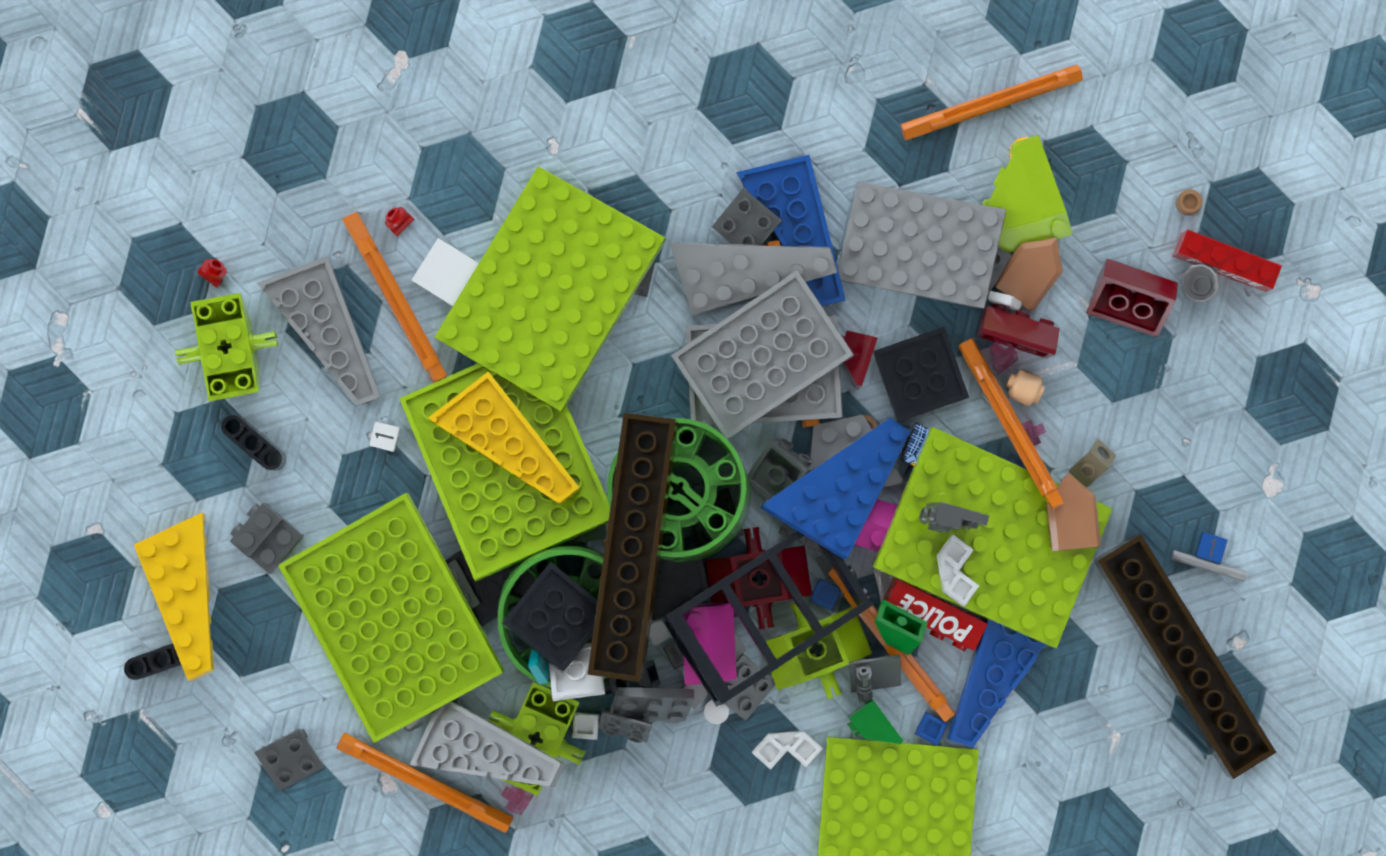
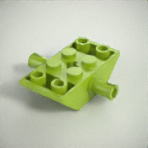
(222, 322)
(839, 648)
(547, 717)

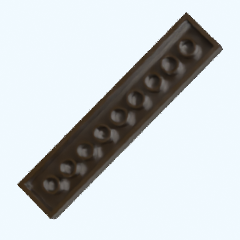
(633, 547)
(1184, 656)

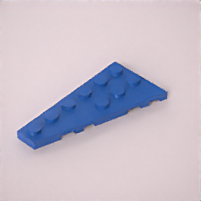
(793, 196)

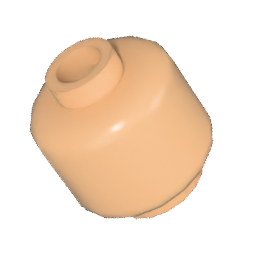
(1025, 387)

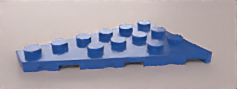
(840, 493)

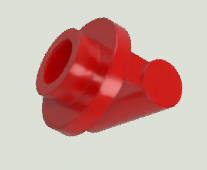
(398, 220)
(213, 272)

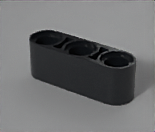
(242, 438)
(150, 663)

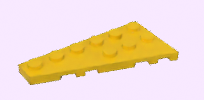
(497, 429)
(180, 583)

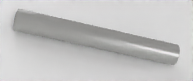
(1208, 565)

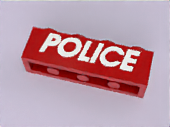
(1227, 260)
(942, 617)

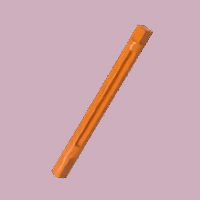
(991, 102)
(394, 296)
(1011, 423)
(908, 663)
(425, 783)

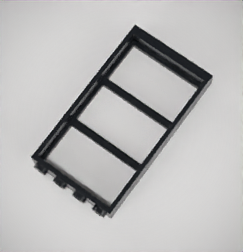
(699, 659)

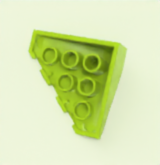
(1029, 196)

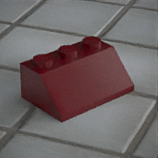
(1132, 297)
(1019, 331)

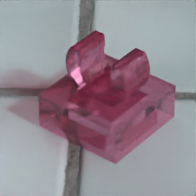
(1002, 358)
(1034, 431)
(518, 799)

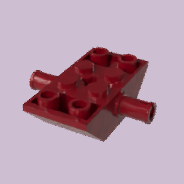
(772, 588)

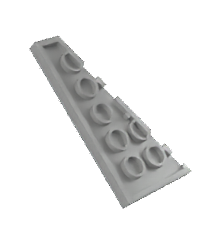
(735, 272)
(319, 314)
(475, 746)

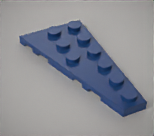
(996, 670)

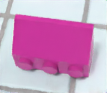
(876, 525)
(715, 632)

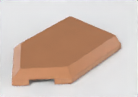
(1031, 272)
(1076, 521)

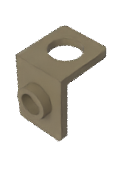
(1092, 464)

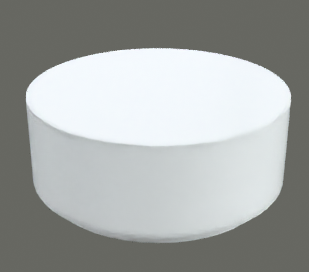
(715, 714)

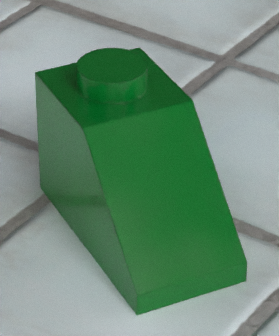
(899, 627)
(872, 724)

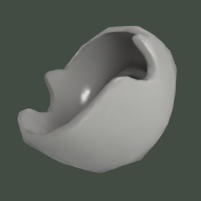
(1200, 283)

